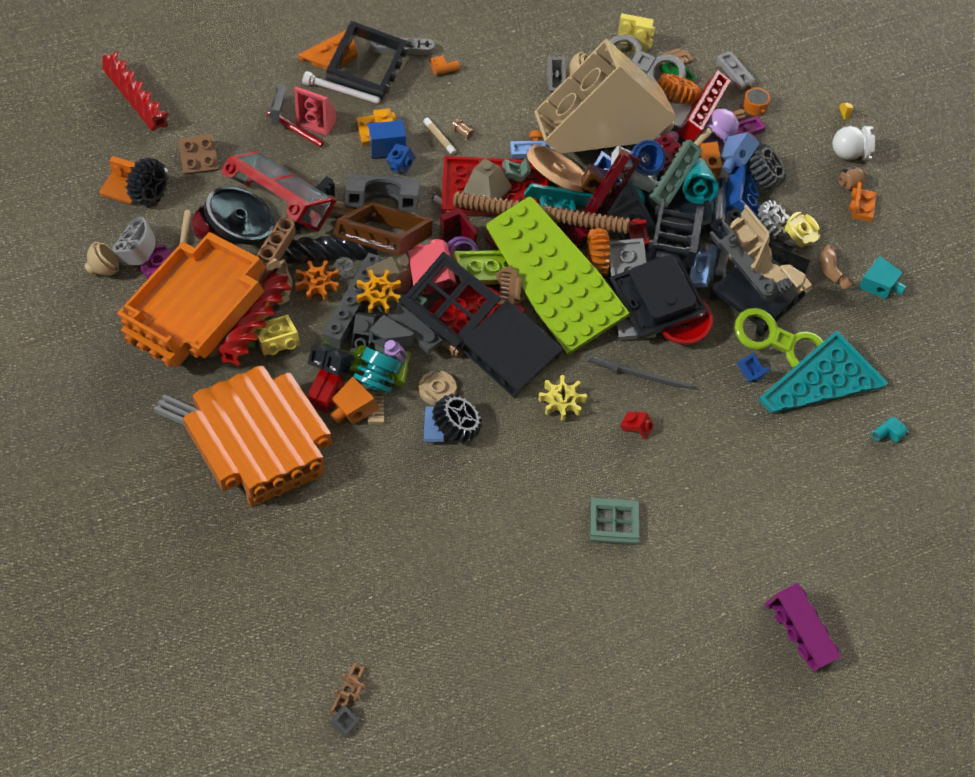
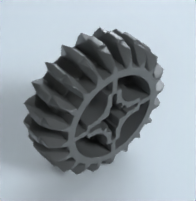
(767, 167)

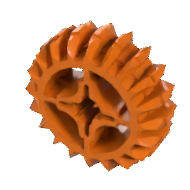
(679, 89)
(599, 250)

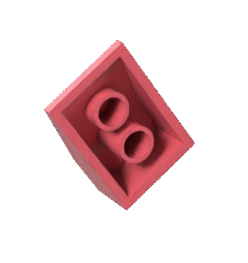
(314, 111)

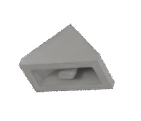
(555, 72)

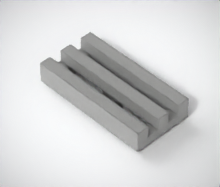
(174, 405)

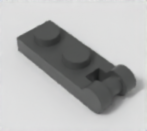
(277, 104)

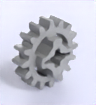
(773, 218)

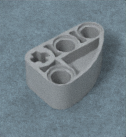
(135, 243)

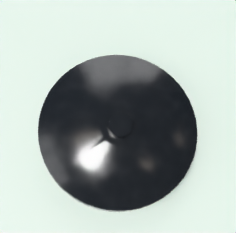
(239, 215)

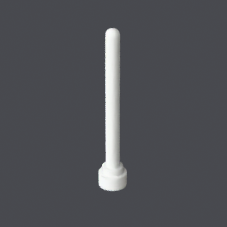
(310, 79)

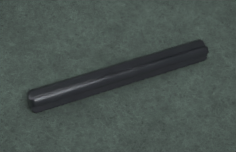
(720, 201)

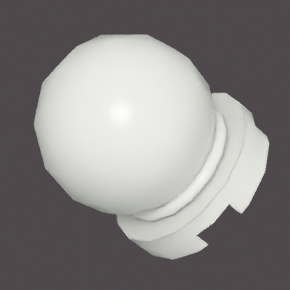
(851, 143)

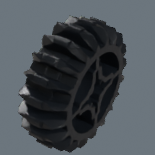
(147, 181)
(457, 418)

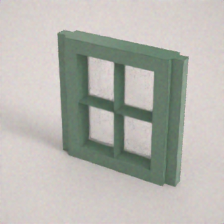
(614, 521)

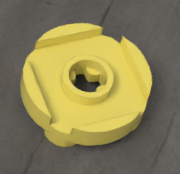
(795, 225)

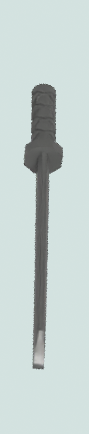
(616, 367)

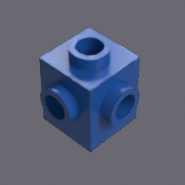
(400, 159)

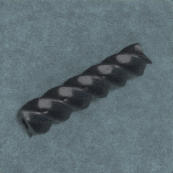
(324, 249)

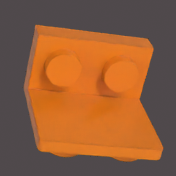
(115, 184)

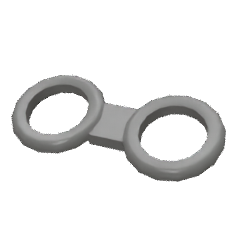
(647, 62)

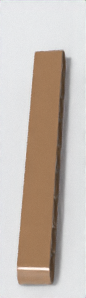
(269, 248)

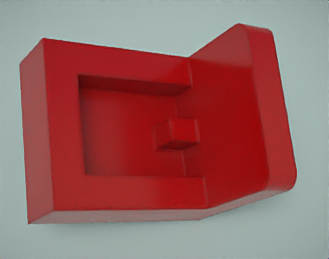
(638, 230)
(637, 422)

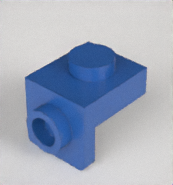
(752, 368)

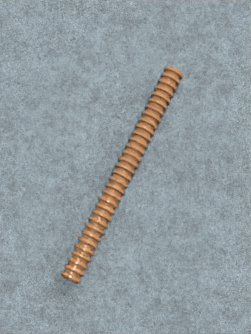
(559, 215)

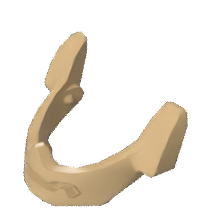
(281, 270)

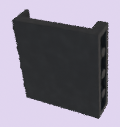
(680, 204)
(741, 295)
(510, 348)

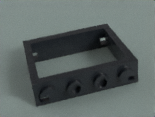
(348, 80)

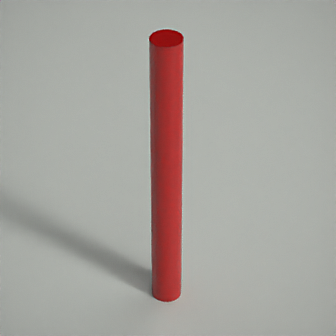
(300, 131)

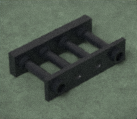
(690, 240)

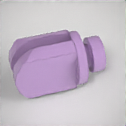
(395, 351)

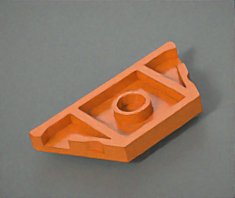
(322, 53)

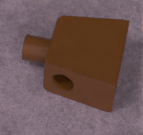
(593, 177)

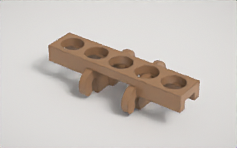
(354, 679)

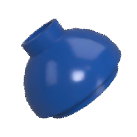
(655, 157)

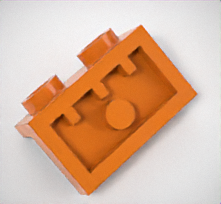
(862, 204)

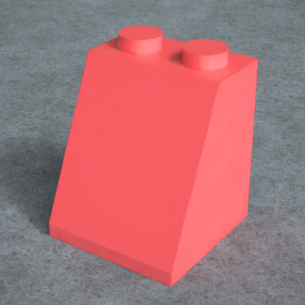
(423, 256)

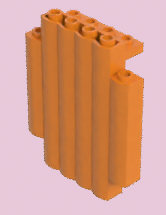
(192, 300)
(258, 434)

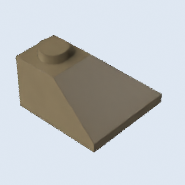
(488, 180)
(398, 268)

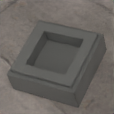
(344, 721)

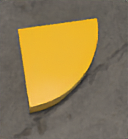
(846, 110)

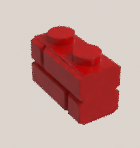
(324, 389)

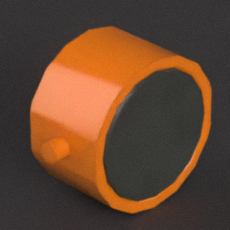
(756, 101)

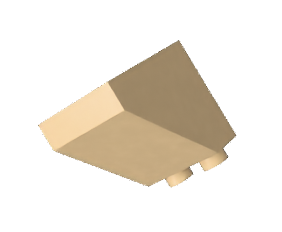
(604, 105)

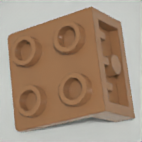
(198, 154)

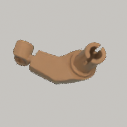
(829, 267)

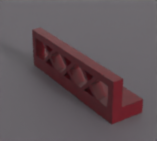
(608, 182)

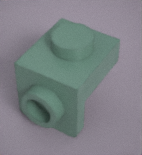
(515, 170)

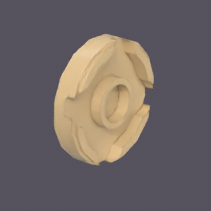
(436, 385)

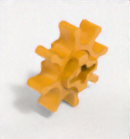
(378, 291)

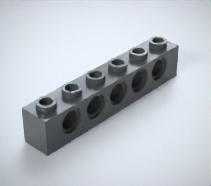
(343, 319)

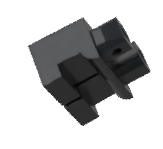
(330, 358)

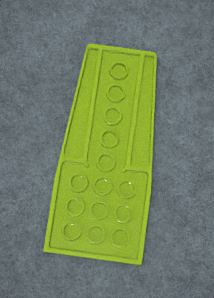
(556, 276)

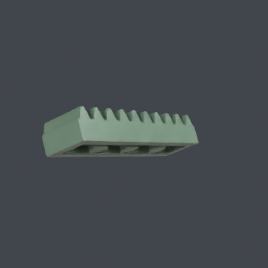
(676, 173)

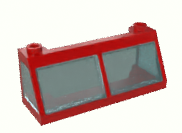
(306, 203)

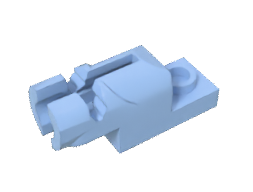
(704, 266)

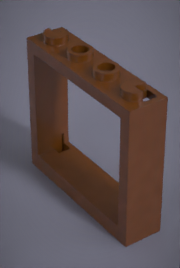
(353, 228)

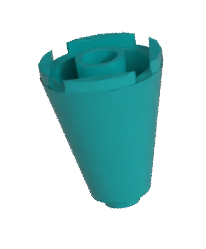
(700, 183)

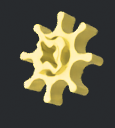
(570, 397)

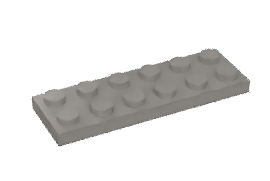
(623, 257)

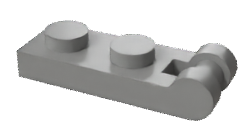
(735, 70)

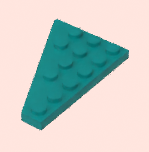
(825, 374)

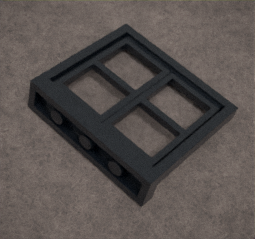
(432, 321)

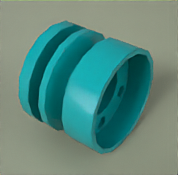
(377, 370)

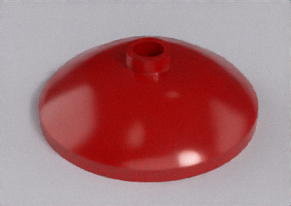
(694, 331)

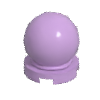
(722, 124)

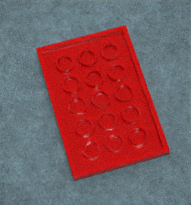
(458, 171)

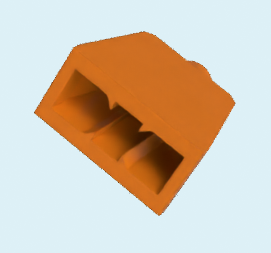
(712, 157)
(353, 403)

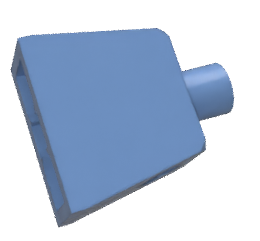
(738, 151)

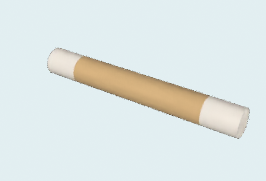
(440, 136)

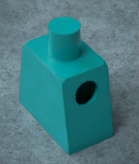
(882, 279)

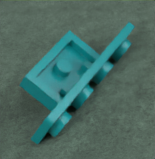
(557, 197)

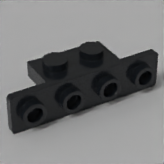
(786, 254)

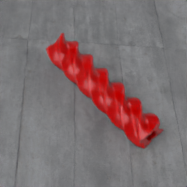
(133, 91)
(246, 328)

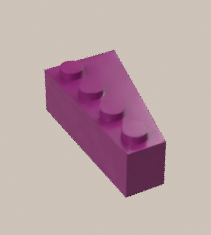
(804, 626)

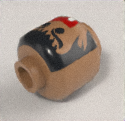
(851, 176)

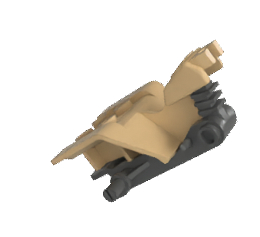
(750, 252)

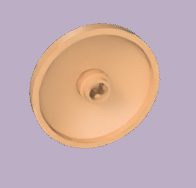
(556, 167)

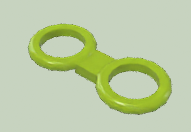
(777, 337)

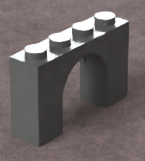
(364, 186)

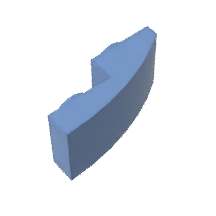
(430, 430)

